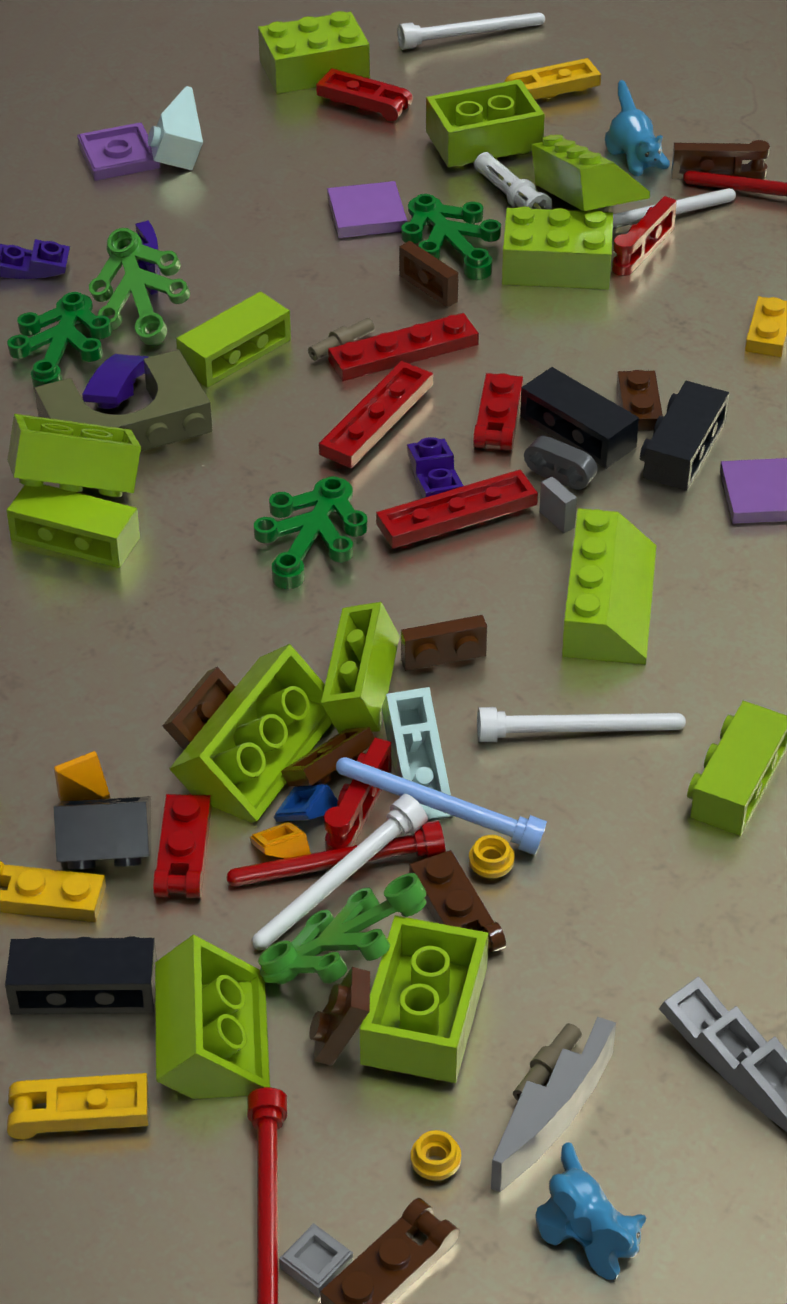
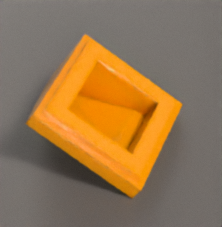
(81, 779)
(282, 841)

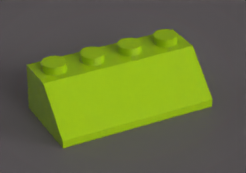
(582, 176)
(609, 590)
(256, 734)

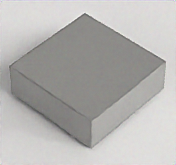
(558, 504)
(315, 1259)

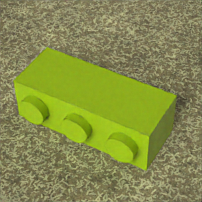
(235, 338)
(74, 524)
(360, 667)
(738, 768)

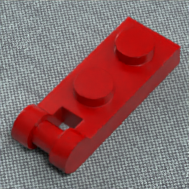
(364, 93)
(644, 237)
(498, 411)
(356, 800)
(183, 845)

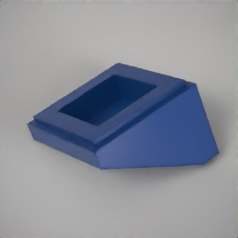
(306, 803)

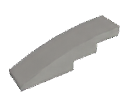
(732, 1047)
(549, 1110)

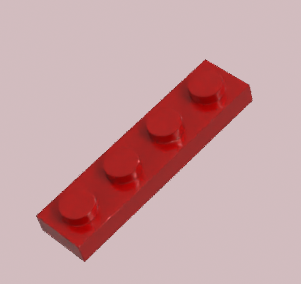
(404, 345)
(375, 414)
(456, 508)

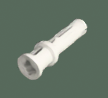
(491, 168)

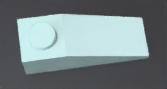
(178, 133)
(416, 741)

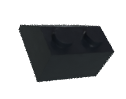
(103, 830)

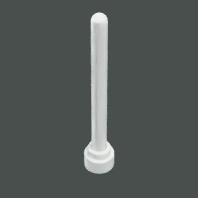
(412, 35)
(682, 206)
(495, 724)
(404, 817)

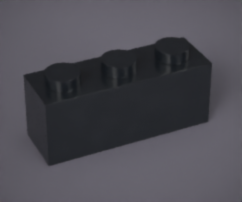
(579, 417)
(684, 435)
(81, 975)

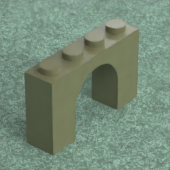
(175, 414)

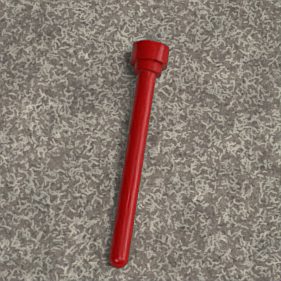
(736, 183)
(425, 841)
(267, 1113)

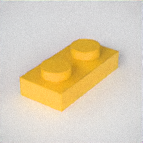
(768, 327)

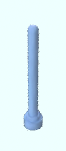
(524, 831)

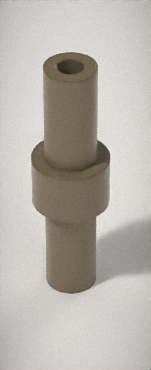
(341, 336)
(546, 1058)

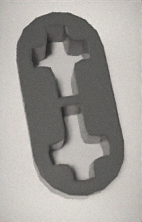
(561, 461)

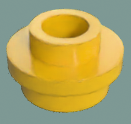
(491, 856)
(435, 1144)

